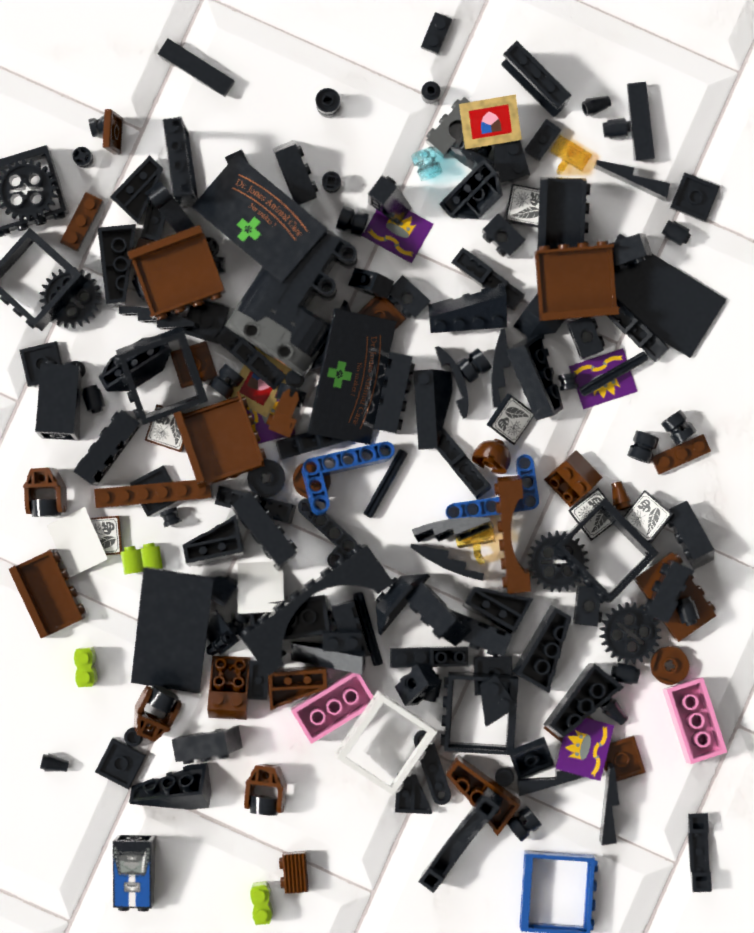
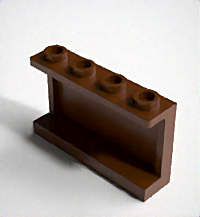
(47, 593)
(705, 609)

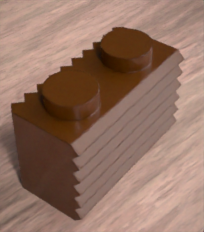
(295, 872)

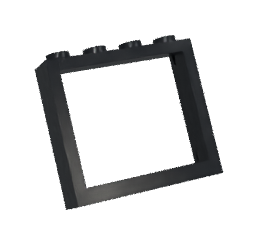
(35, 154)
(180, 161)
(59, 299)
(150, 343)
(627, 530)
(478, 747)

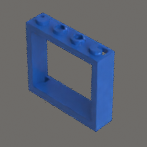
(589, 902)

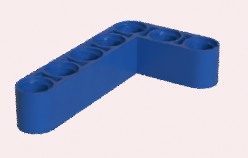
(339, 466)
(520, 506)

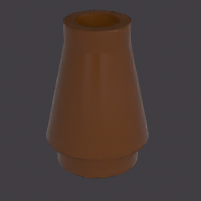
(620, 497)

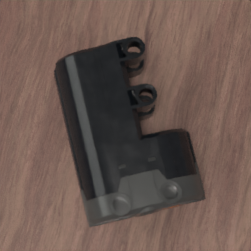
(277, 315)

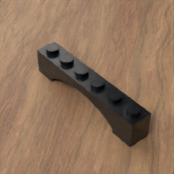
(459, 840)

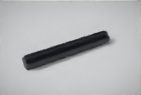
(613, 374)
(385, 483)
(367, 628)

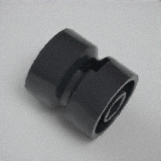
(328, 102)
(353, 221)
(474, 365)
(221, 386)
(677, 420)
(643, 447)
(519, 829)

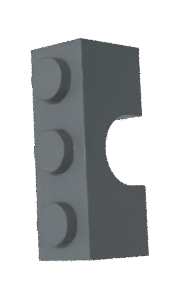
(440, 137)

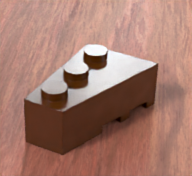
(295, 683)

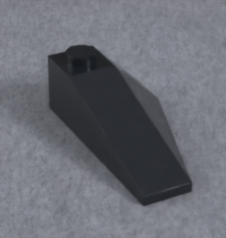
(432, 399)
(179, 790)

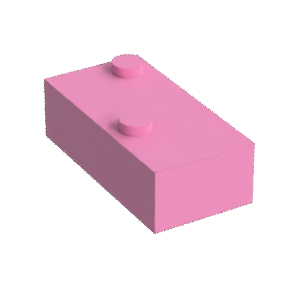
(333, 706)
(694, 720)

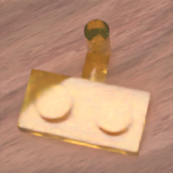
(569, 154)
(475, 541)

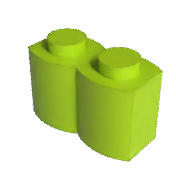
(136, 559)
(86, 673)
(262, 909)

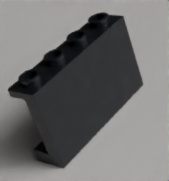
(535, 79)
(562, 211)

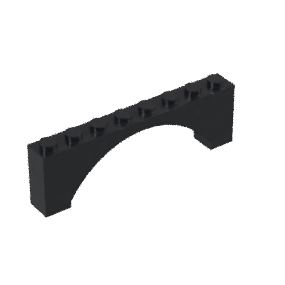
(267, 635)

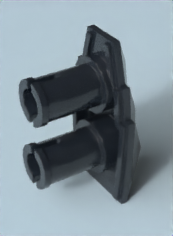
(468, 157)

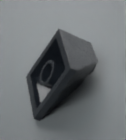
(223, 589)

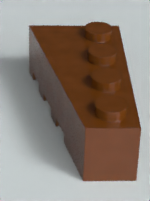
(473, 783)

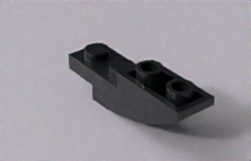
(436, 656)

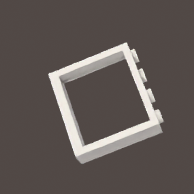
(360, 726)

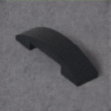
(444, 359)
(698, 852)

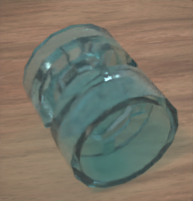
(428, 170)

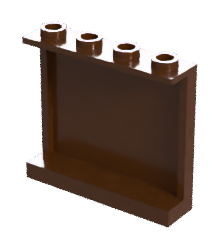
(177, 272)
(575, 281)
(220, 440)

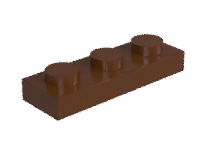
(81, 221)
(680, 454)

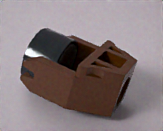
(289, 399)
(45, 478)
(150, 725)
(265, 804)

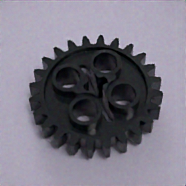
(27, 207)
(81, 314)
(558, 578)
(619, 646)

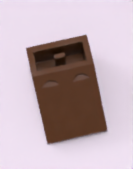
(228, 688)

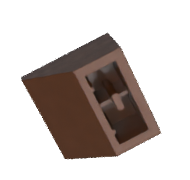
(573, 478)

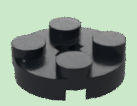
(267, 489)

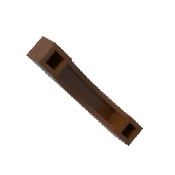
(509, 492)
(151, 493)

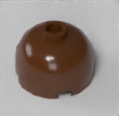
(493, 455)

